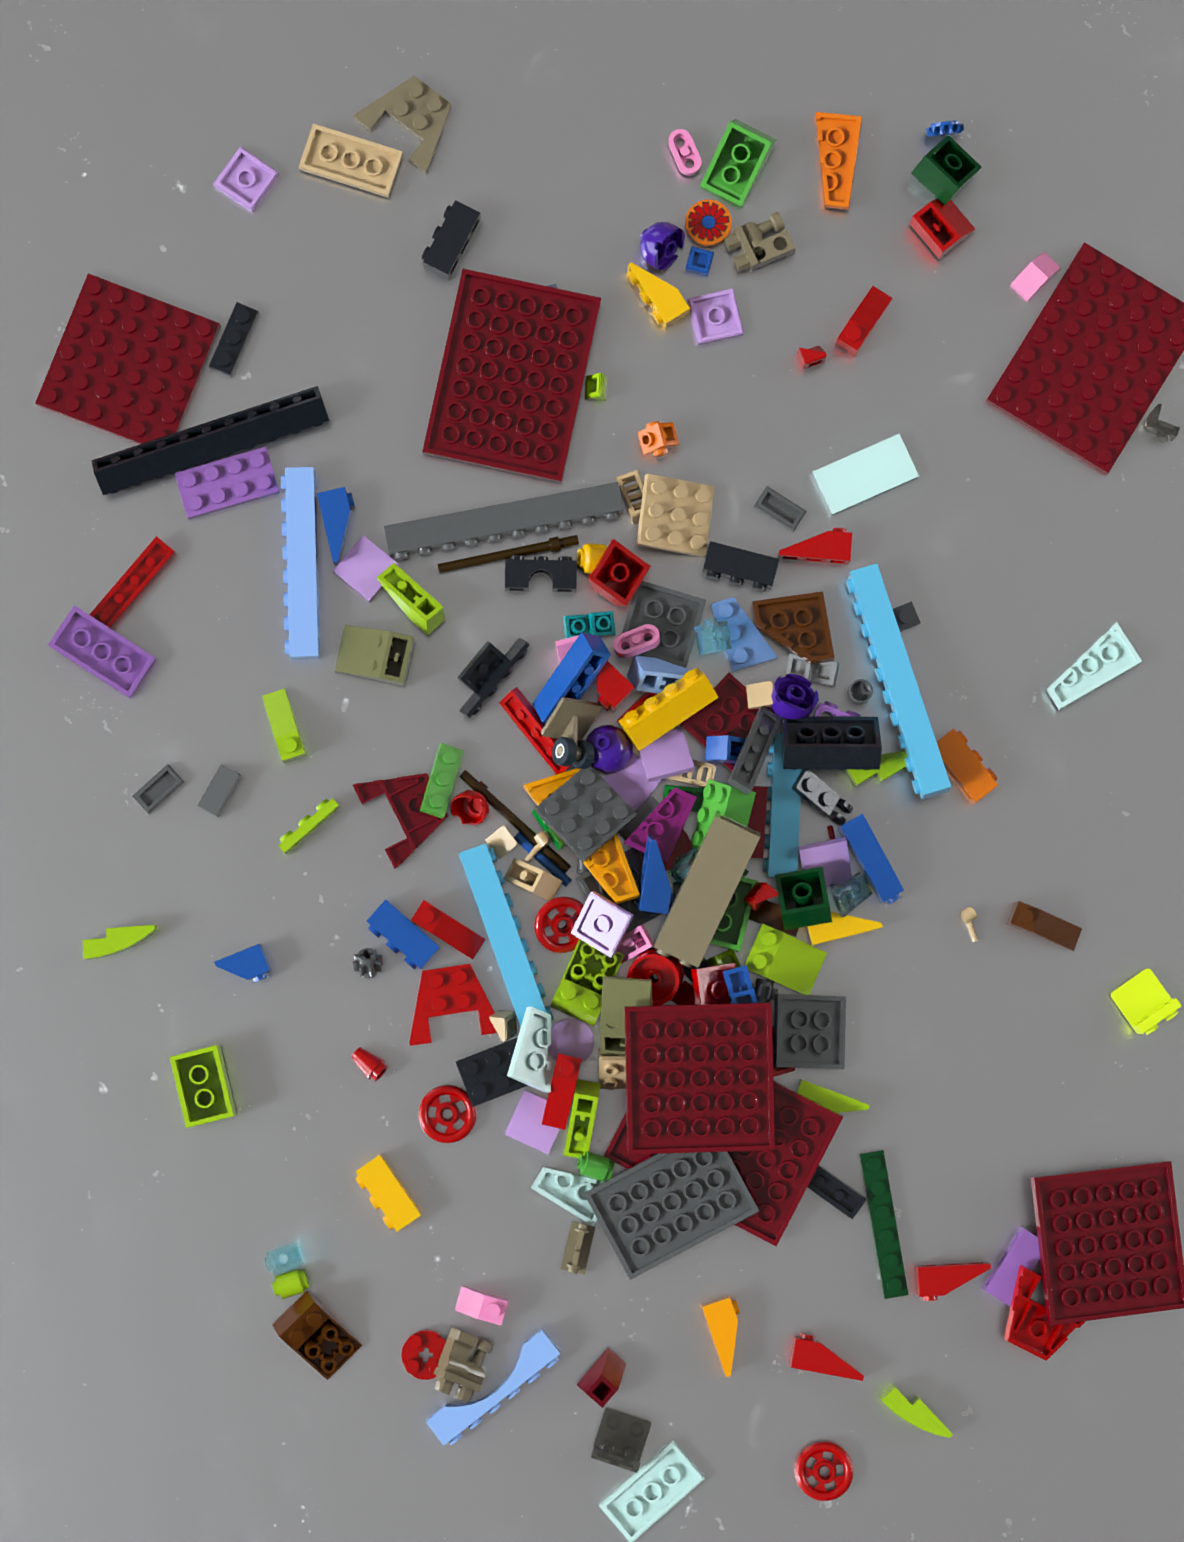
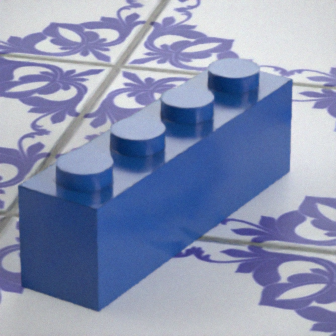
(573, 674)

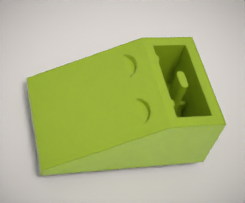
(582, 982)

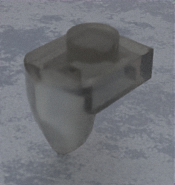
(1162, 430)

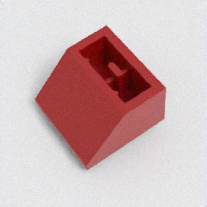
(941, 226)

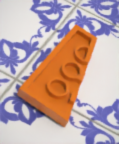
(838, 155)

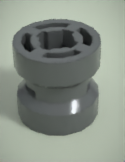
(860, 692)

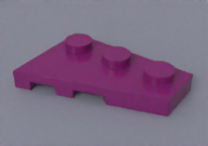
(664, 823)

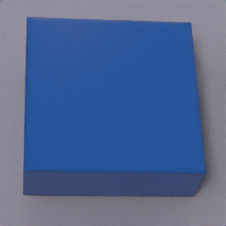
(699, 261)

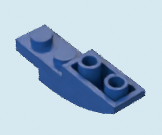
(739, 985)

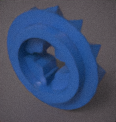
(945, 128)

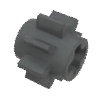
(367, 963)
(764, 990)

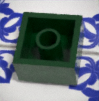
(946, 169)
(803, 898)

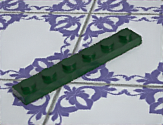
(883, 1224)

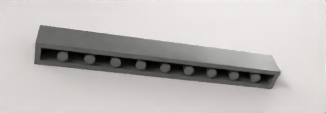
(504, 519)

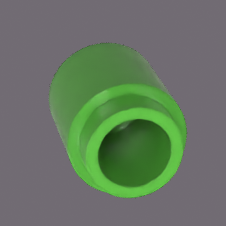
(595, 1166)

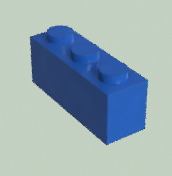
(402, 935)

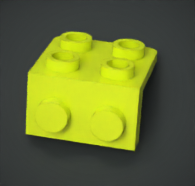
(1145, 1002)

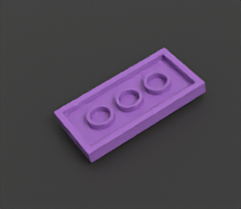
(227, 483)
(101, 651)

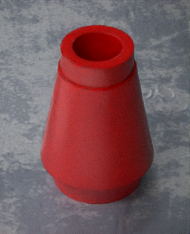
(369, 1064)

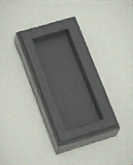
(780, 508)
(158, 789)

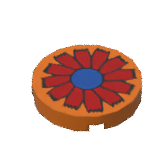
(708, 223)

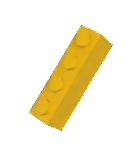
(668, 708)

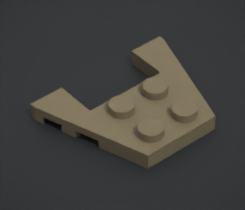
(416, 109)

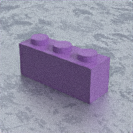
(1021, 1251)

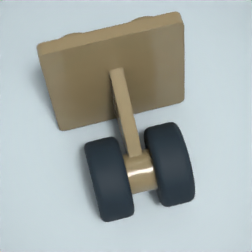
(569, 725)

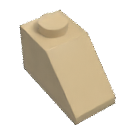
(532, 879)

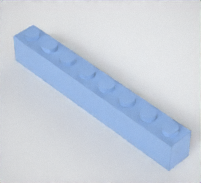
(302, 563)

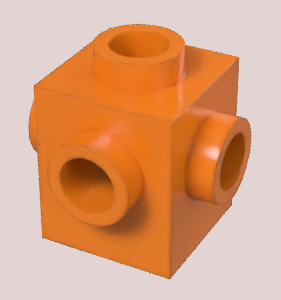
(658, 438)

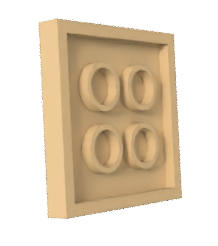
(675, 515)

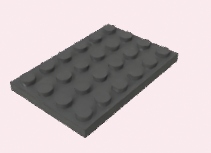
(669, 1206)

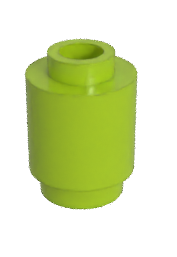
(290, 1283)

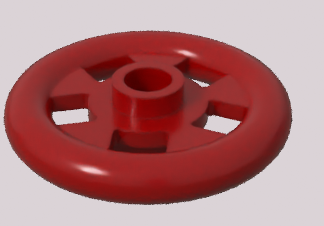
(543, 921)
(428, 1124)
(842, 1482)

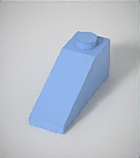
(653, 674)

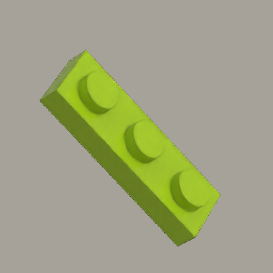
(308, 825)

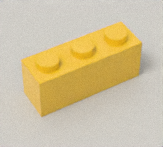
(387, 1193)

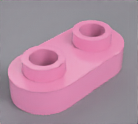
(684, 153)
(636, 641)

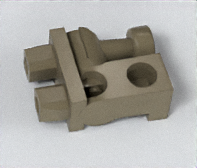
(757, 250)
(456, 1367)

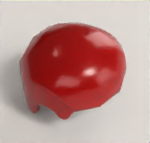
(470, 807)

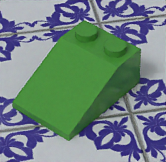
(738, 162)

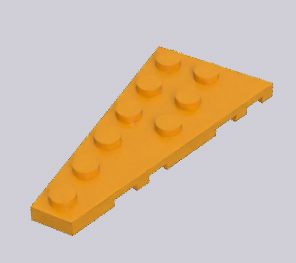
(609, 862)

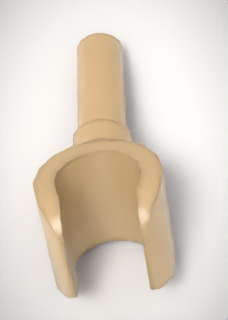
(543, 840)
(967, 916)

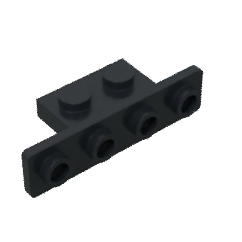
(487, 671)

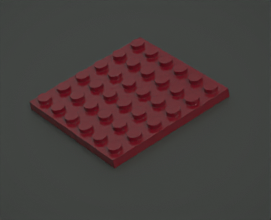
(127, 362)
(699, 1078)
(1109, 1242)

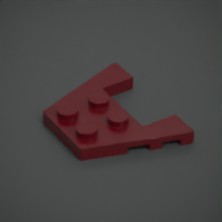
(405, 798)

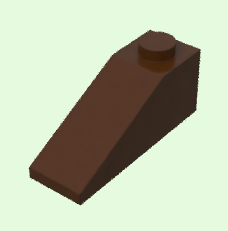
(1043, 925)

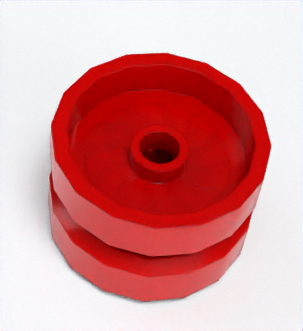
(669, 973)

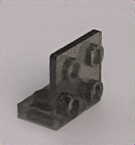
(620, 1439)

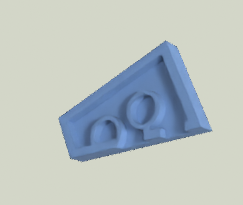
(747, 643)

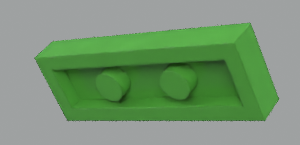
(441, 780)

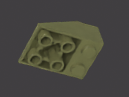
(375, 654)
(615, 995)

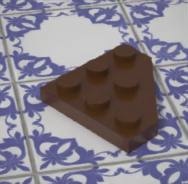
(797, 624)

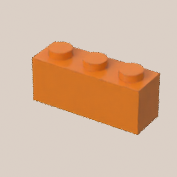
(966, 766)

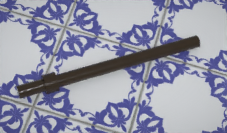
(554, 544)
(513, 819)

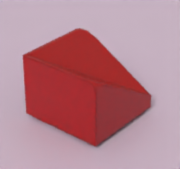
(811, 356)
(758, 894)

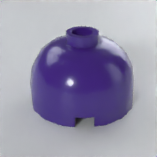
(660, 244)
(793, 697)
(611, 748)

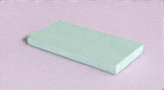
(865, 474)
(651, 1491)

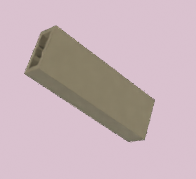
(706, 890)

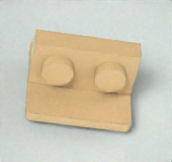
(612, 1071)

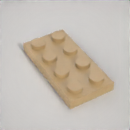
(350, 160)

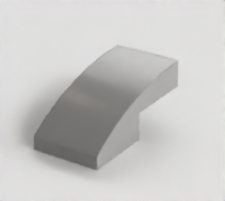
(818, 673)

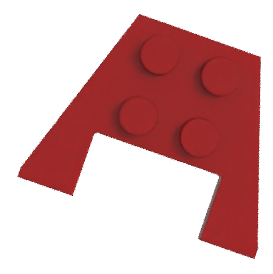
(449, 992)
(1028, 1320)

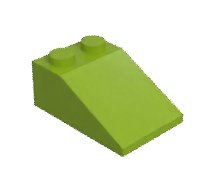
(784, 960)

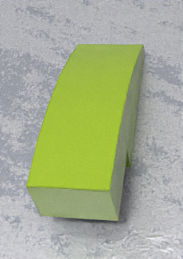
(889, 765)
(117, 941)
(914, 1412)

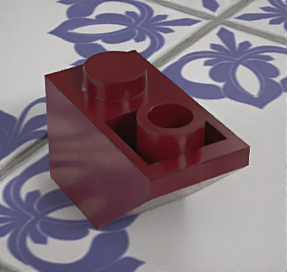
(603, 1378)

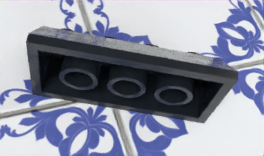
(831, 743)

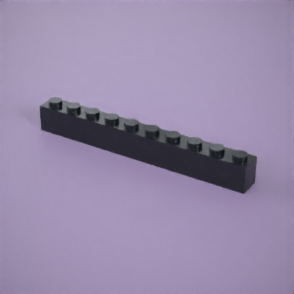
(210, 441)

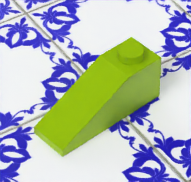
(412, 599)
(284, 726)
(829, 1099)
(582, 1118)

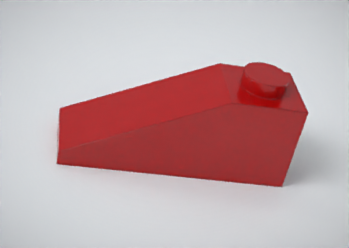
(863, 321)
(824, 548)
(448, 929)
(562, 1091)
(943, 1278)
(815, 1357)

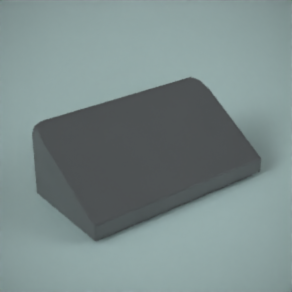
(219, 790)

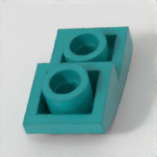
(594, 623)

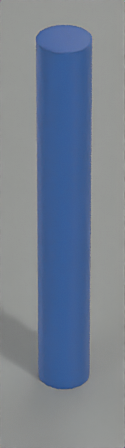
(543, 859)

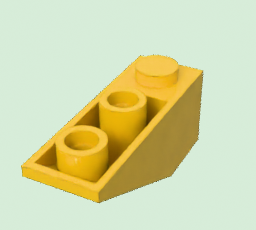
(663, 298)

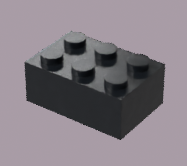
(487, 1072)

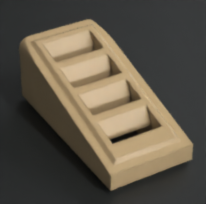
(633, 510)
(702, 765)

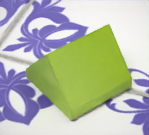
(596, 387)

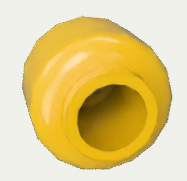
(589, 556)

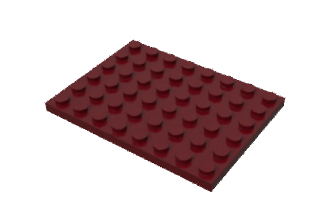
(1093, 359)
(511, 375)
(772, 1176)

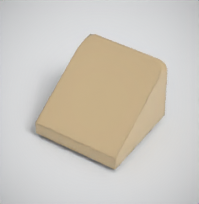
(759, 695)
(501, 842)
(504, 1023)

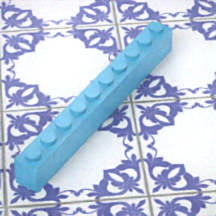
(899, 682)

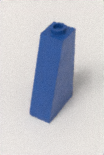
(871, 859)

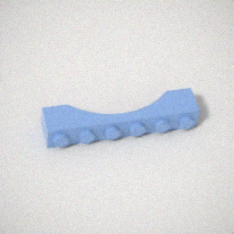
(454, 1418)

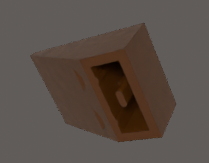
(316, 1335)

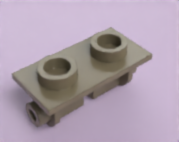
(578, 1248)

